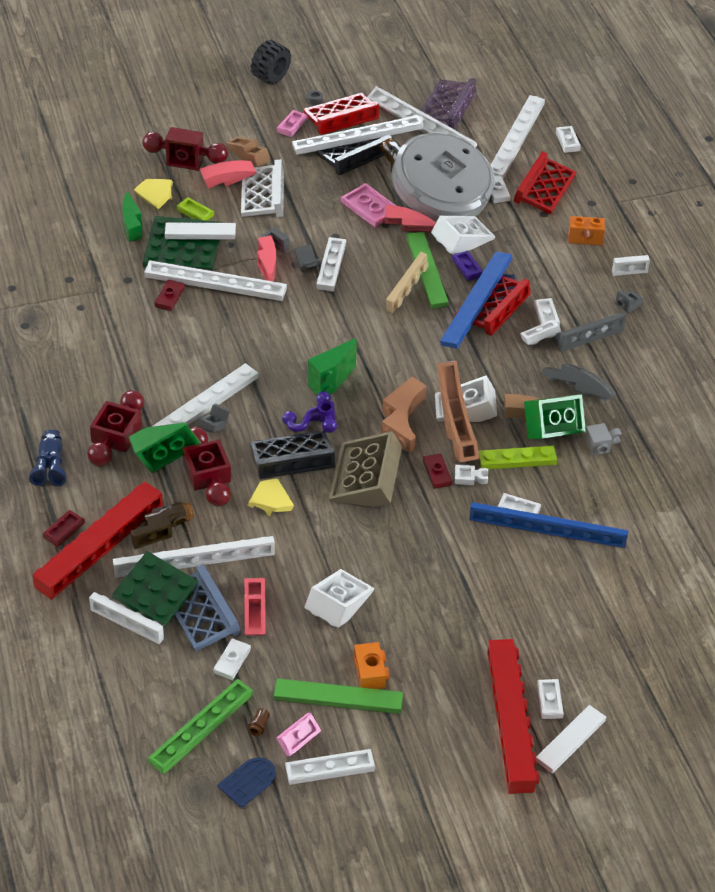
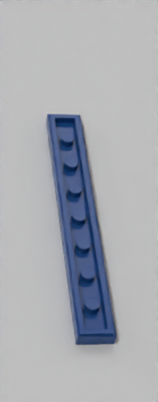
(476, 300)
(548, 525)

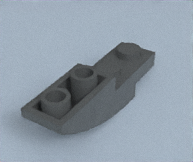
(584, 380)

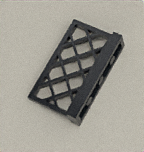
(353, 157)
(294, 461)

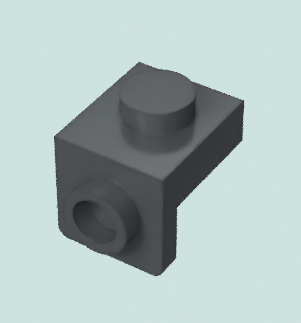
(280, 239)
(628, 301)
(215, 420)

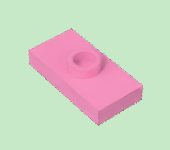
(292, 123)
(298, 734)

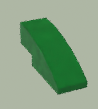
(131, 218)

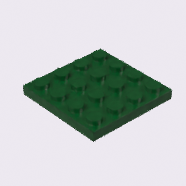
(181, 252)

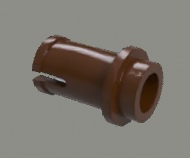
(256, 726)

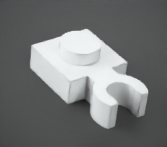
(467, 475)

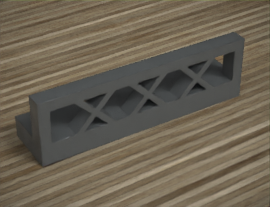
(590, 332)

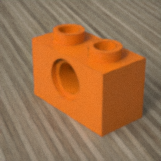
(586, 230)
(370, 665)

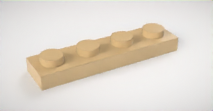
(404, 286)

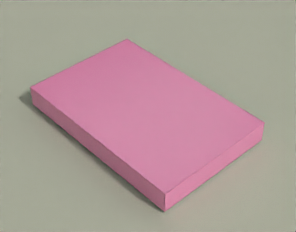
(367, 204)

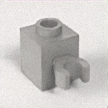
(600, 439)

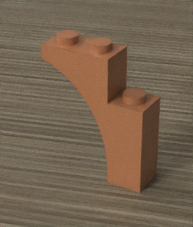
(398, 408)

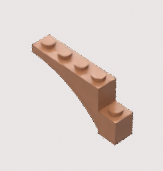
(455, 413)

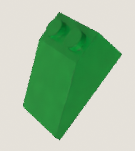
(332, 367)
(554, 416)
(162, 444)

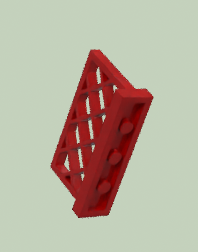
(338, 119)
(534, 178)
(505, 307)

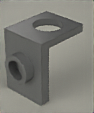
(306, 257)

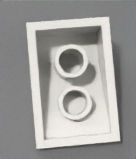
(461, 233)
(478, 399)
(338, 597)

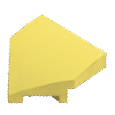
(155, 191)
(271, 497)

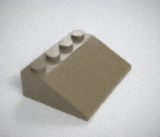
(366, 470)

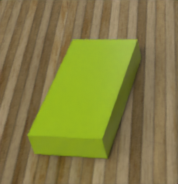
(195, 210)

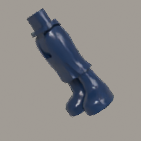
(49, 457)

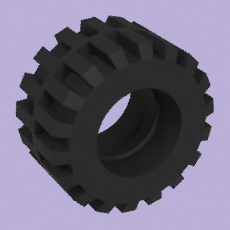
(270, 62)

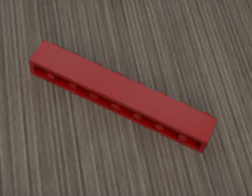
(96, 540)
(511, 716)

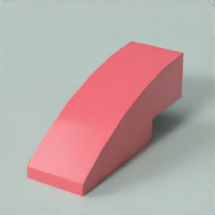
(227, 172)
(408, 218)
(267, 257)
(254, 606)

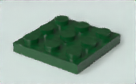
(155, 589)

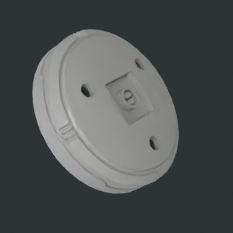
(442, 176)

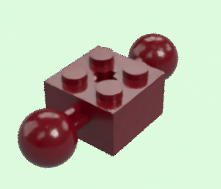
(184, 148)
(114, 426)
(208, 468)

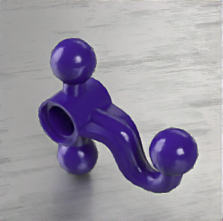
(323, 412)

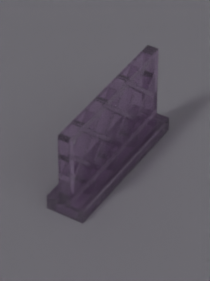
(459, 104)

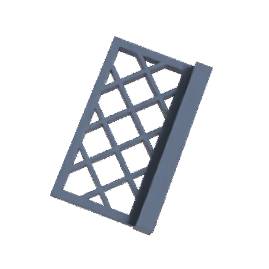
(218, 605)

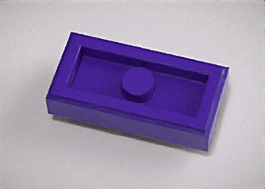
(467, 265)

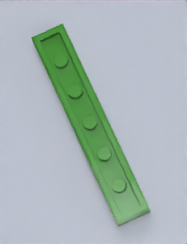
(430, 278)
(338, 696)
(200, 726)

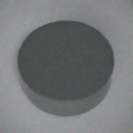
(315, 97)

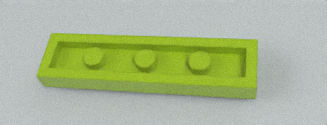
(517, 457)

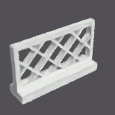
(276, 190)

